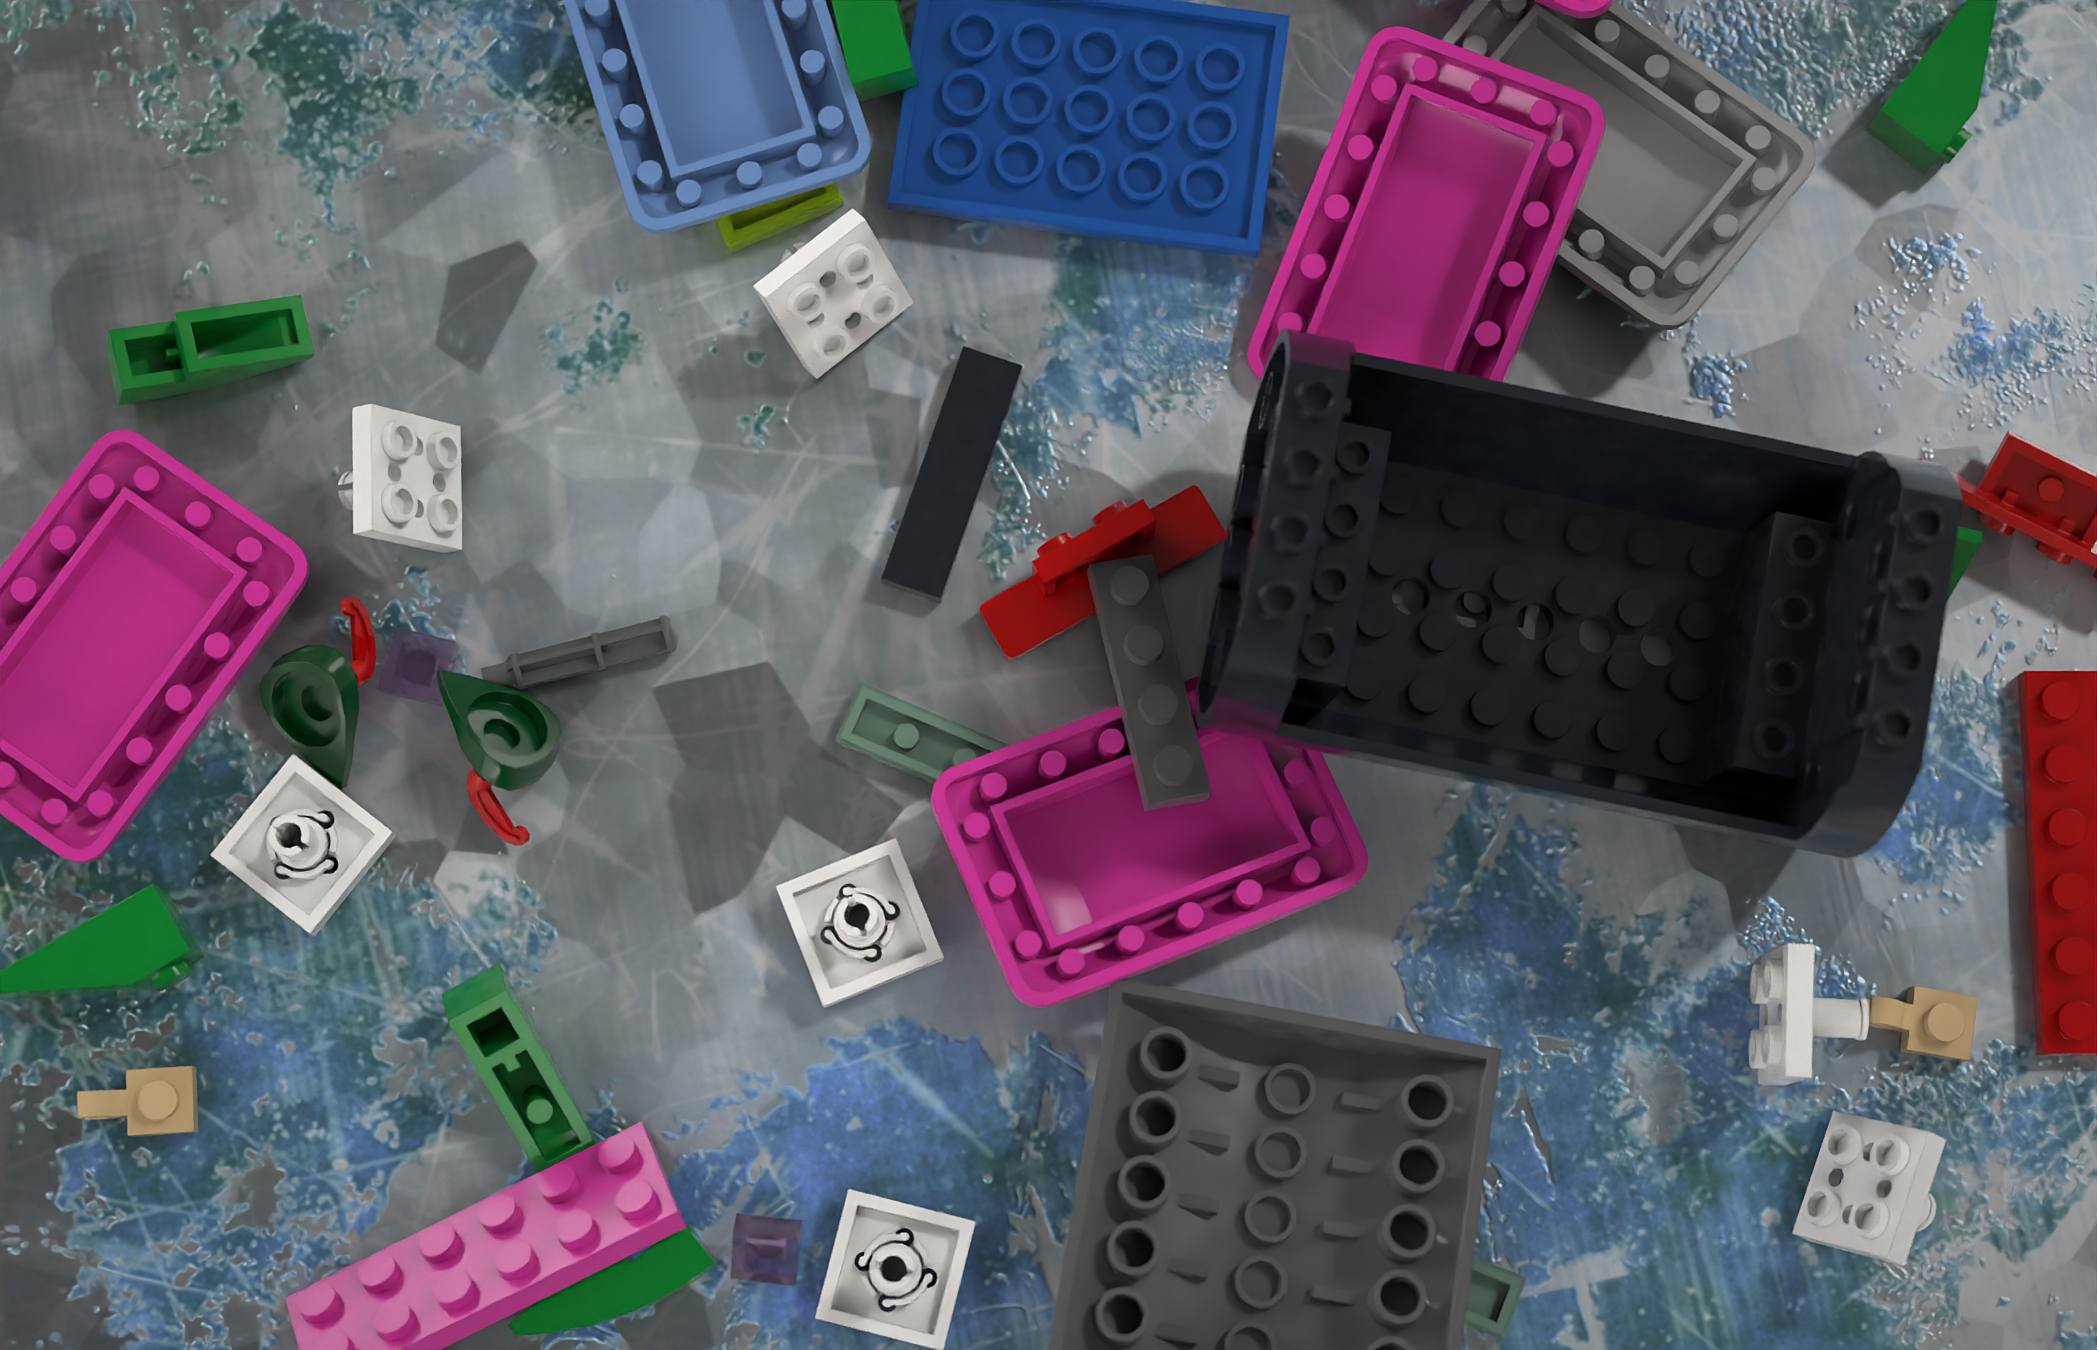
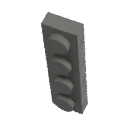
(1148, 682)

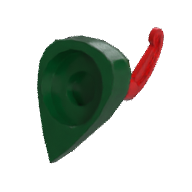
(316, 696)
(505, 739)

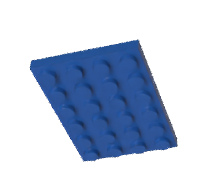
(1093, 119)

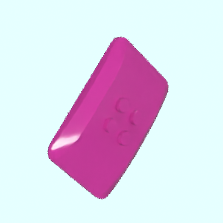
(1435, 209)
(126, 636)
(1099, 890)

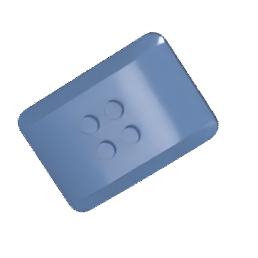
(718, 103)

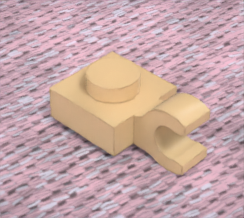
(1930, 1021)
(154, 1102)

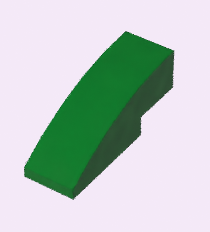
(875, 46)
(207, 348)
(621, 1287)

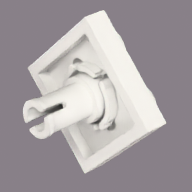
(824, 284)
(394, 477)
(285, 830)
(859, 921)
(1794, 1016)
(1882, 1188)
(895, 1269)

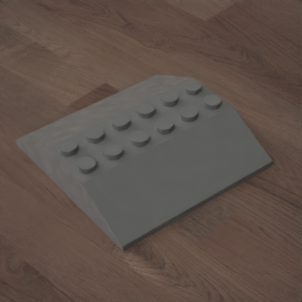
(1273, 1181)

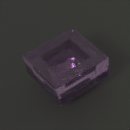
(413, 665)
(766, 1249)

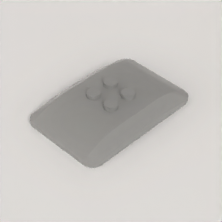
(1684, 158)

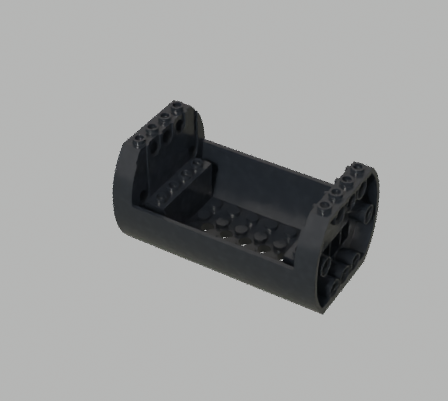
(1778, 570)

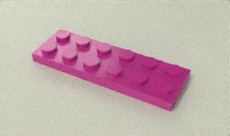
(496, 1253)

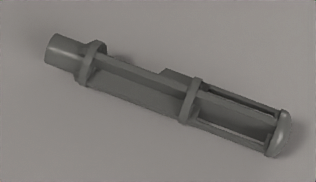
(584, 654)

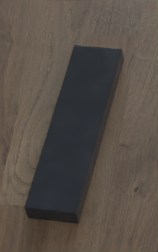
(952, 474)

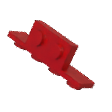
(2039, 496)
(1059, 586)

